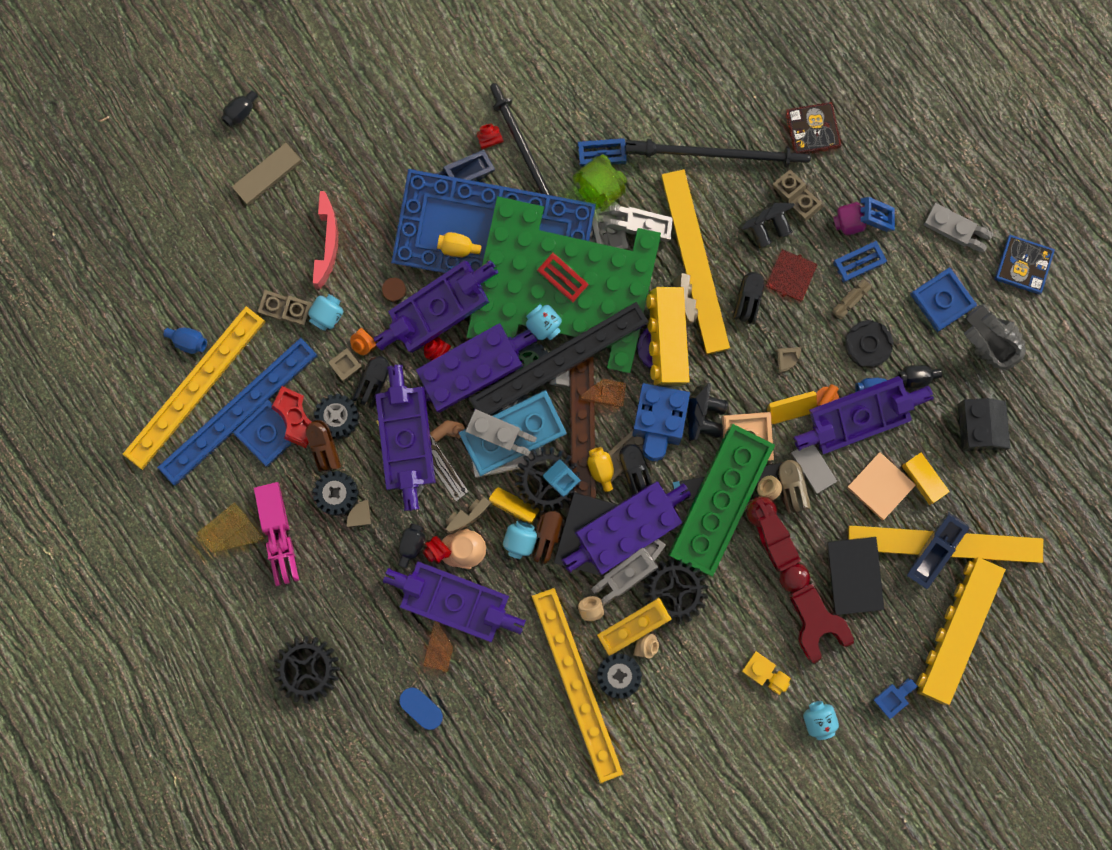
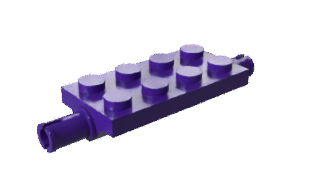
(437, 306)
(472, 366)
(861, 415)
(405, 438)
(627, 528)
(454, 601)

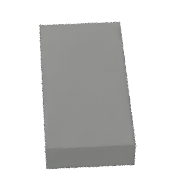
(814, 468)

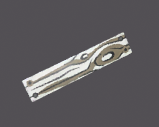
(447, 473)

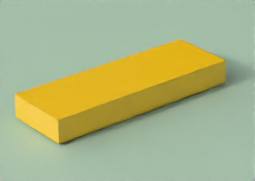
(634, 627)

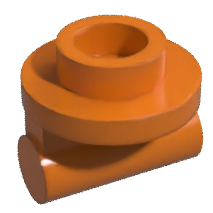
(362, 342)
(827, 395)

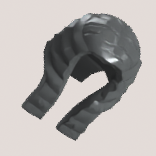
(995, 339)

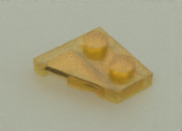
(229, 530)

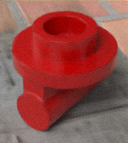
(489, 136)
(435, 349)
(436, 550)

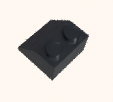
(983, 424)

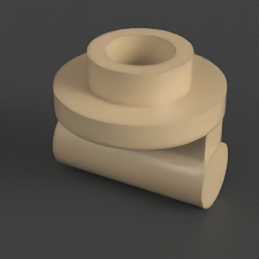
(646, 646)

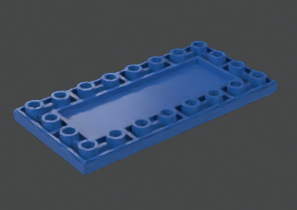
(466, 207)

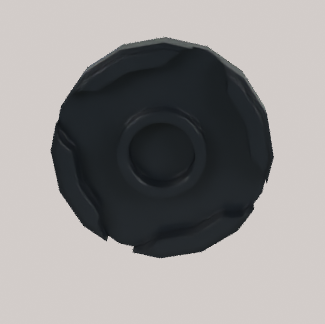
(869, 344)

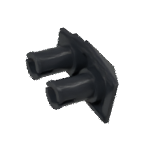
(772, 212)
(699, 403)

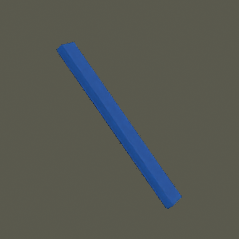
(237, 411)

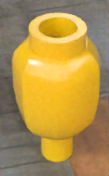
(457, 245)
(601, 467)

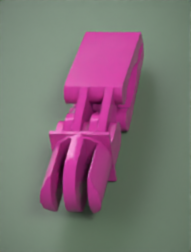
(274, 520)

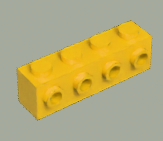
(668, 336)

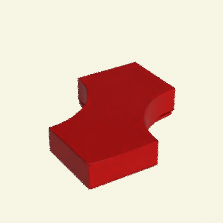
(289, 407)

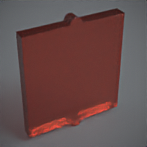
(791, 275)

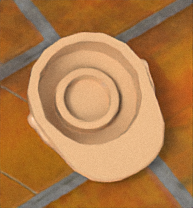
(466, 549)

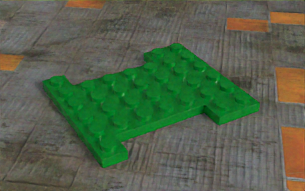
(518, 250)

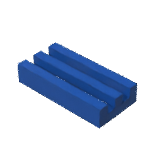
(600, 144)
(878, 219)
(842, 270)

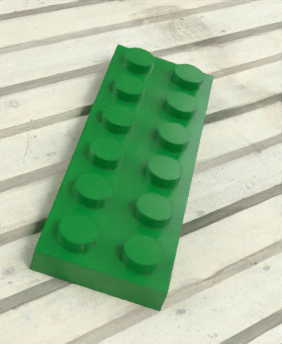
(721, 499)

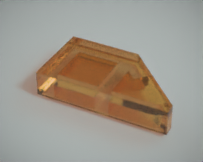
(606, 392)
(439, 649)

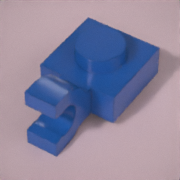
(892, 699)

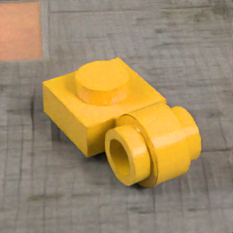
(761, 669)

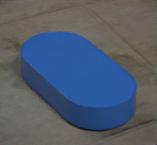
(421, 708)

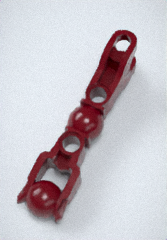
(796, 579)

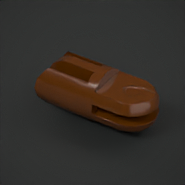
(322, 446)
(549, 531)

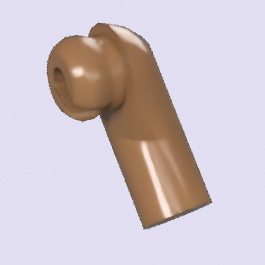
(447, 428)

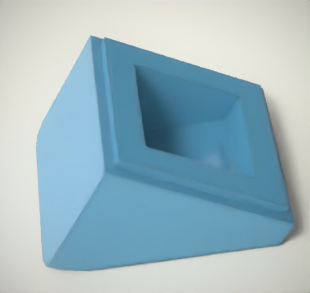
(561, 478)

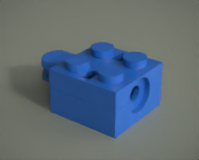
(660, 419)

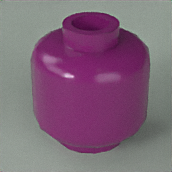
(850, 219)

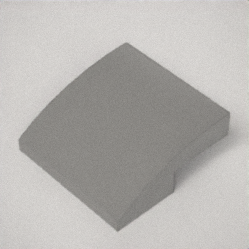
(603, 235)

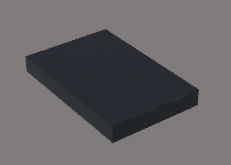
(581, 512)
(855, 575)

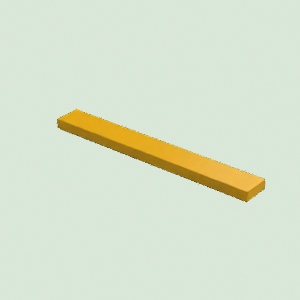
(695, 261)
(194, 388)
(970, 547)
(577, 685)

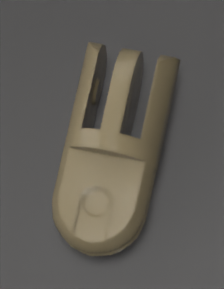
(793, 486)

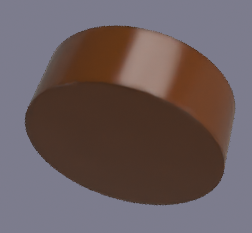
(394, 290)

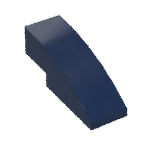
(470, 168)
(938, 550)

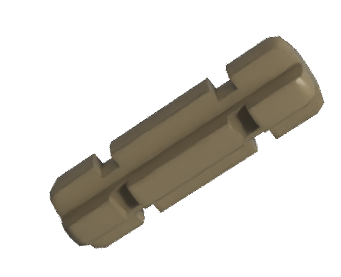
(851, 299)

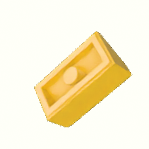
(792, 407)
(925, 478)
(513, 505)

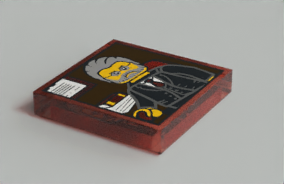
(813, 128)

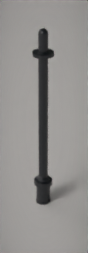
(503, 105)
(651, 148)

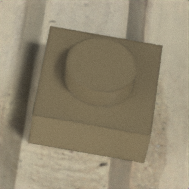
(345, 365)

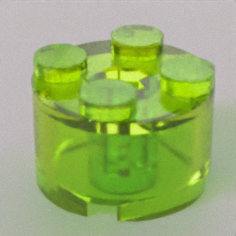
(600, 182)

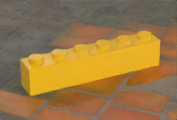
(960, 631)

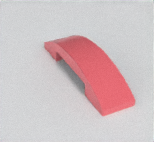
(323, 268)

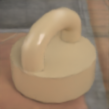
(769, 487)
(591, 608)

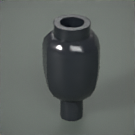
(238, 109)
(918, 375)
(410, 544)

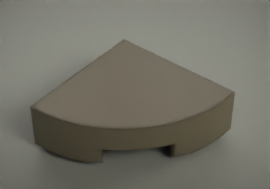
(787, 358)
(359, 515)

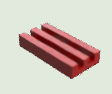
(578, 291)

